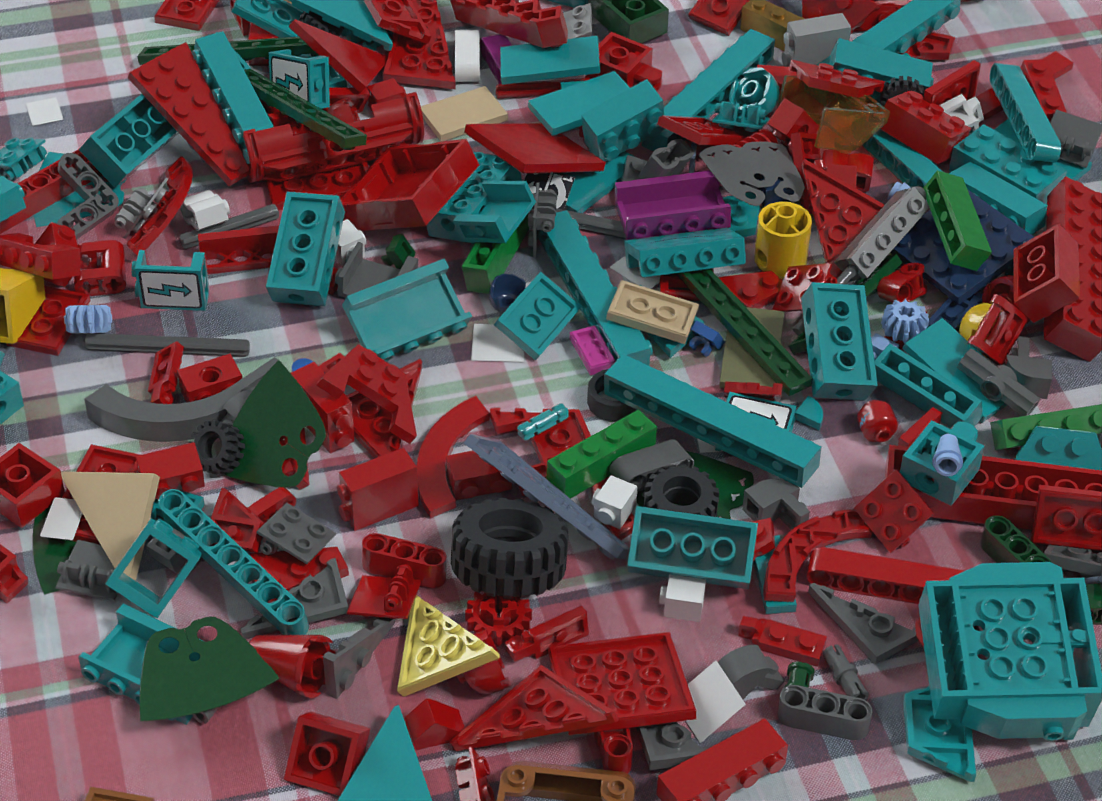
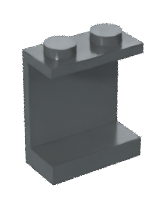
(362, 273)

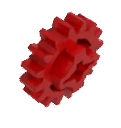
(513, 620)

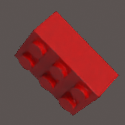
(924, 126)
(1046, 273)

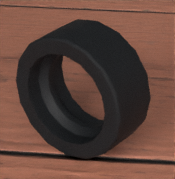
(602, 407)

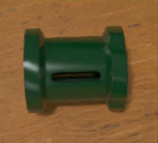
(800, 674)

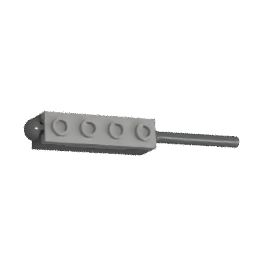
(879, 237)

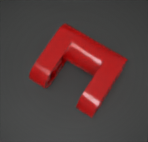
(107, 267)

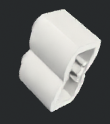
(204, 210)

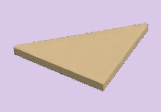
(115, 509)

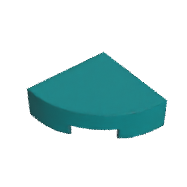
(810, 413)

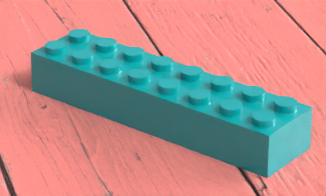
(130, 138)

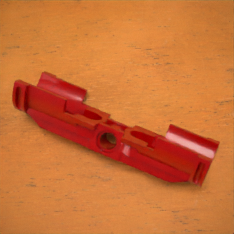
(281, 156)

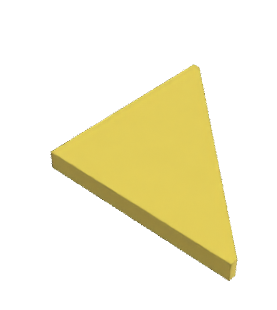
(437, 649)

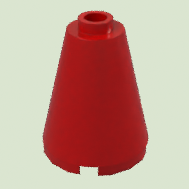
(295, 660)

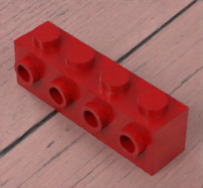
(725, 766)

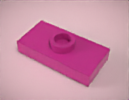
(592, 349)

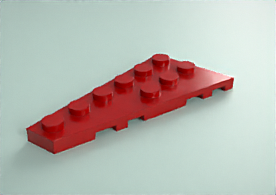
(420, 62)
(185, 100)

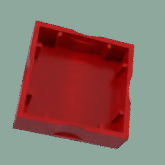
(409, 185)

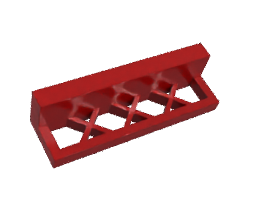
(237, 243)

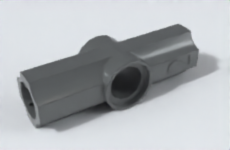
(998, 383)

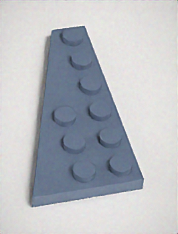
(539, 488)

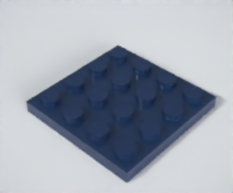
(925, 246)

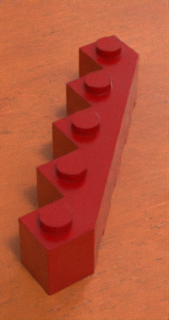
(515, 19)

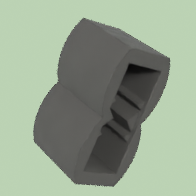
(667, 160)

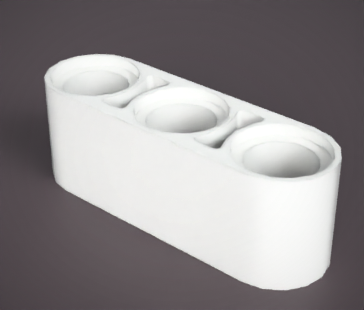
(467, 56)

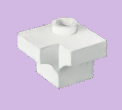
(968, 110)

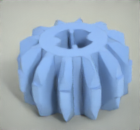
(88, 319)
(904, 320)

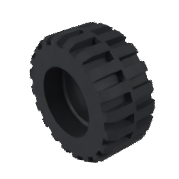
(509, 548)

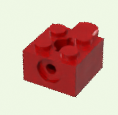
(629, 60)

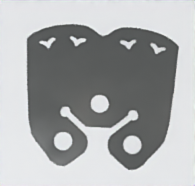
(745, 162)

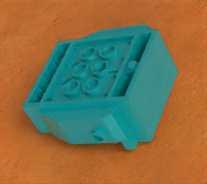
(1021, 686)

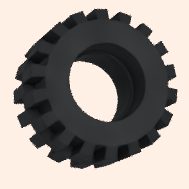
(682, 486)

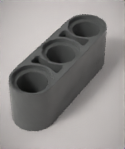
(641, 464)
(824, 712)

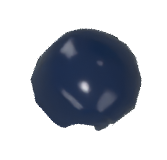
(505, 290)

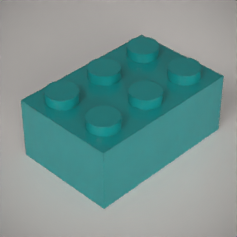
(623, 121)

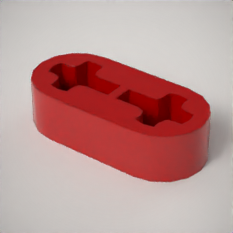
(271, 503)

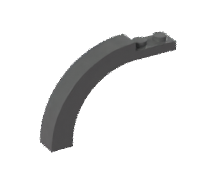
(163, 421)

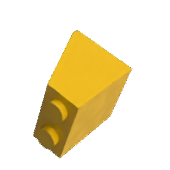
(19, 301)

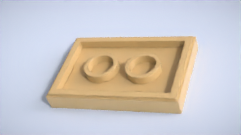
(450, 115)
(652, 311)

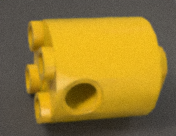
(782, 237)

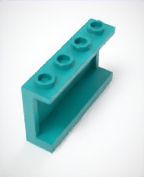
(685, 252)
(406, 311)
(120, 656)

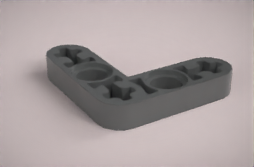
(91, 204)

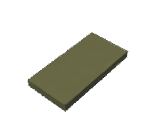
(738, 363)

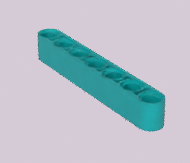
(1025, 113)
(240, 573)

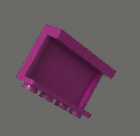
(671, 205)

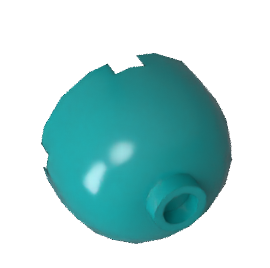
(756, 89)

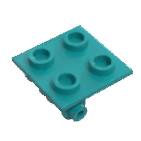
(728, 118)
(20, 156)

